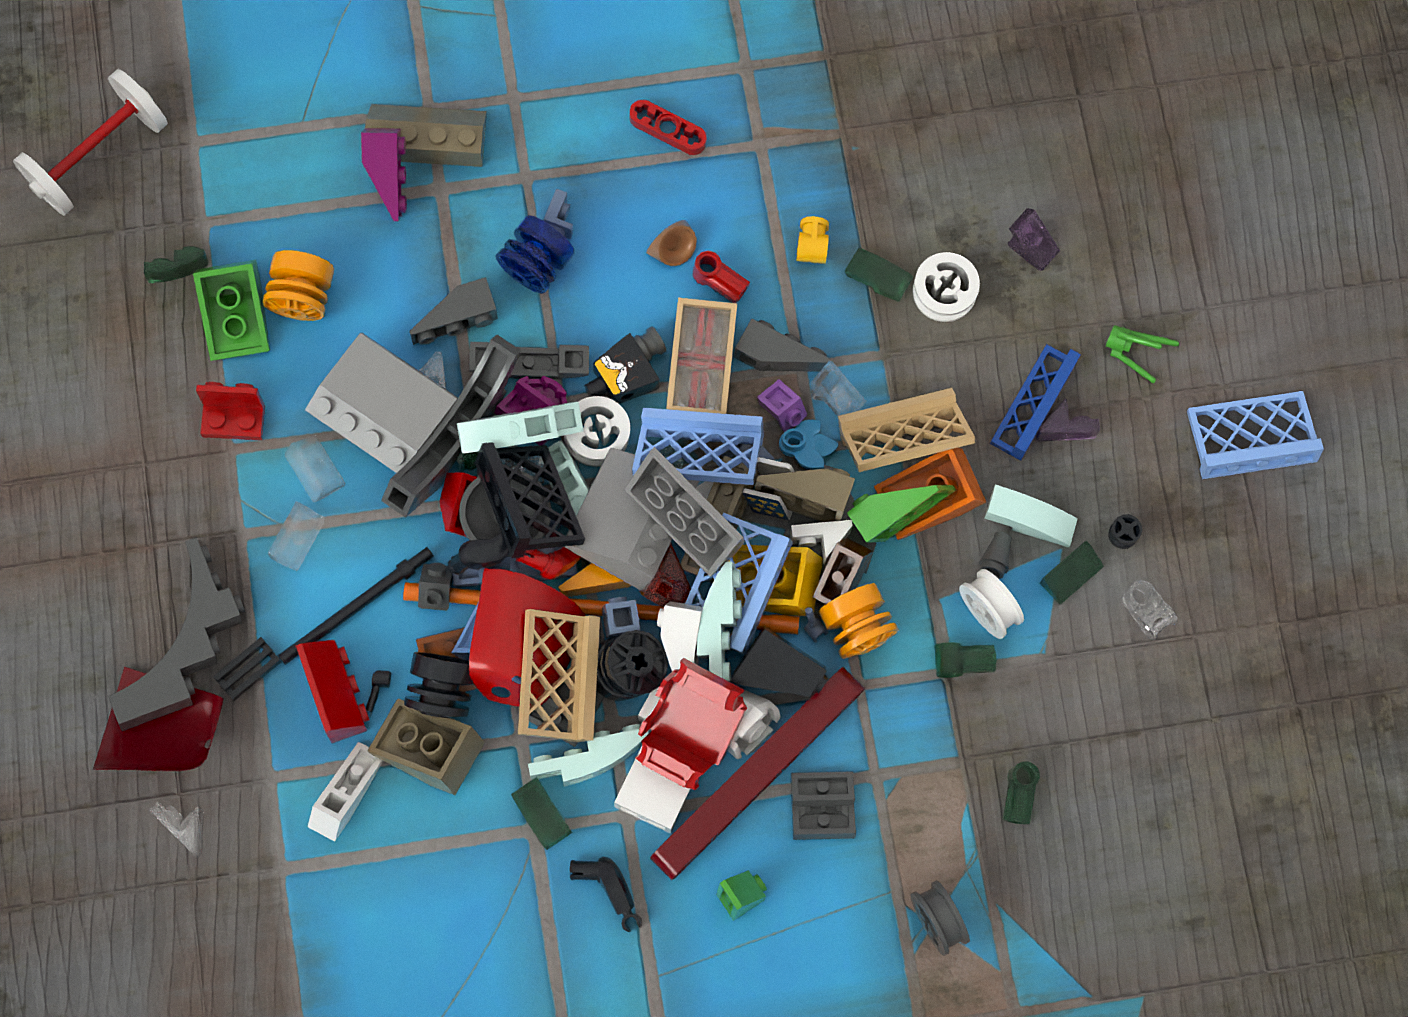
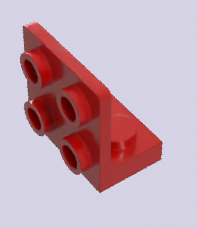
(231, 411)

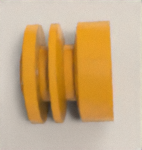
(298, 285)
(858, 621)

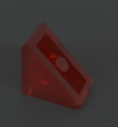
(669, 581)

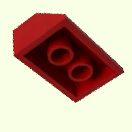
(333, 689)

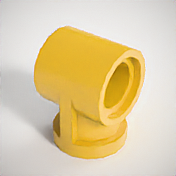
(813, 240)

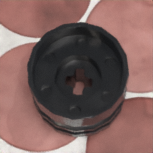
(617, 673)
(439, 686)

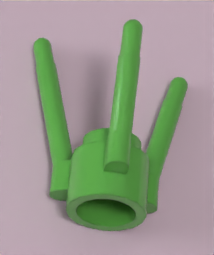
(1122, 340)

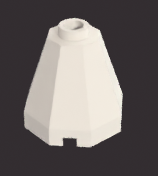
(754, 725)

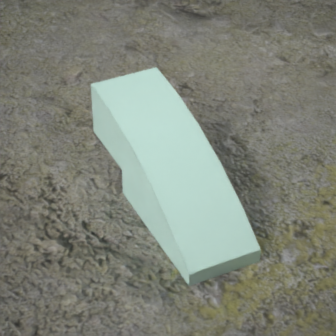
(1030, 516)

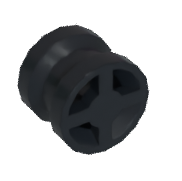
(1129, 526)

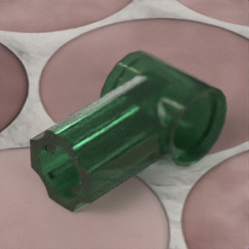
(955, 660)
(1020, 796)

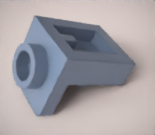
(558, 212)

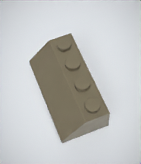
(434, 133)

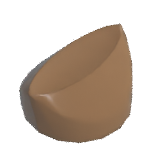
(674, 244)

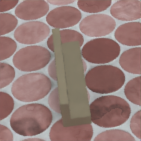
(726, 499)

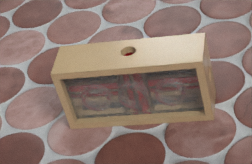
(701, 356)

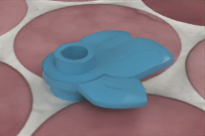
(810, 444)

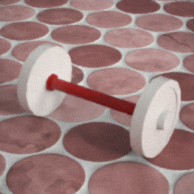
(136, 101)

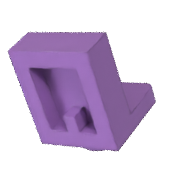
(783, 405)

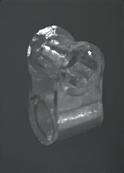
(1150, 610)

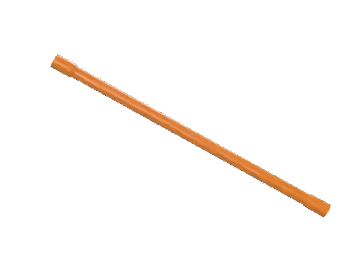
(775, 622)

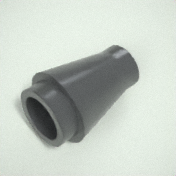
(997, 555)

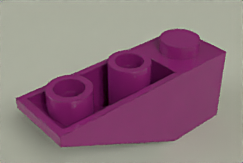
(382, 161)

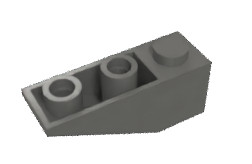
(462, 308)
(772, 351)

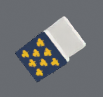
(767, 503)

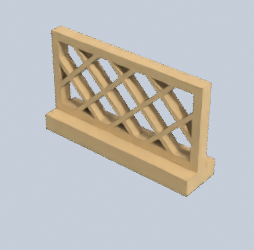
(900, 419)
(582, 671)

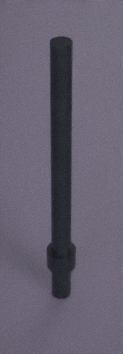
(404, 570)

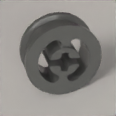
(940, 917)

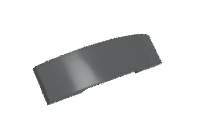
(555, 363)

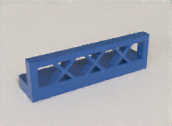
(1047, 400)

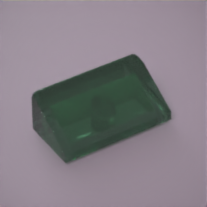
(1072, 573)

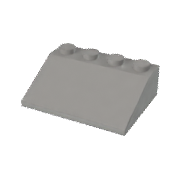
(380, 403)
(684, 513)
(616, 528)

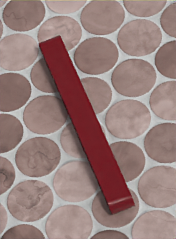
(756, 774)

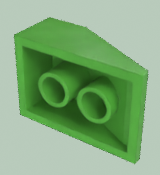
(232, 309)
(885, 514)

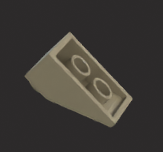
(812, 493)
(427, 747)

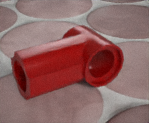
(722, 279)

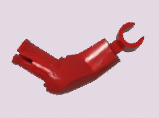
(550, 564)

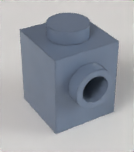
(620, 616)

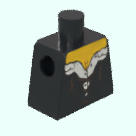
(623, 373)

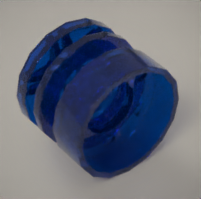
(535, 254)

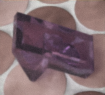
(1032, 240)
(1060, 428)

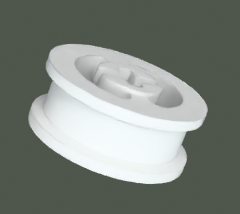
(961, 300)
(616, 424)
(991, 603)

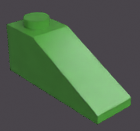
(741, 893)

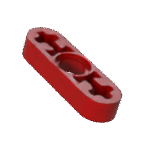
(645, 125)

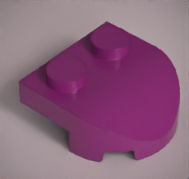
(531, 395)

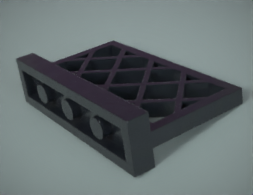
(505, 504)

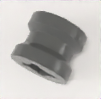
(650, 343)

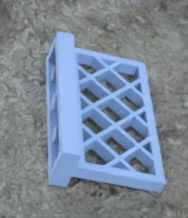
(702, 428)
(1255, 458)
(761, 586)

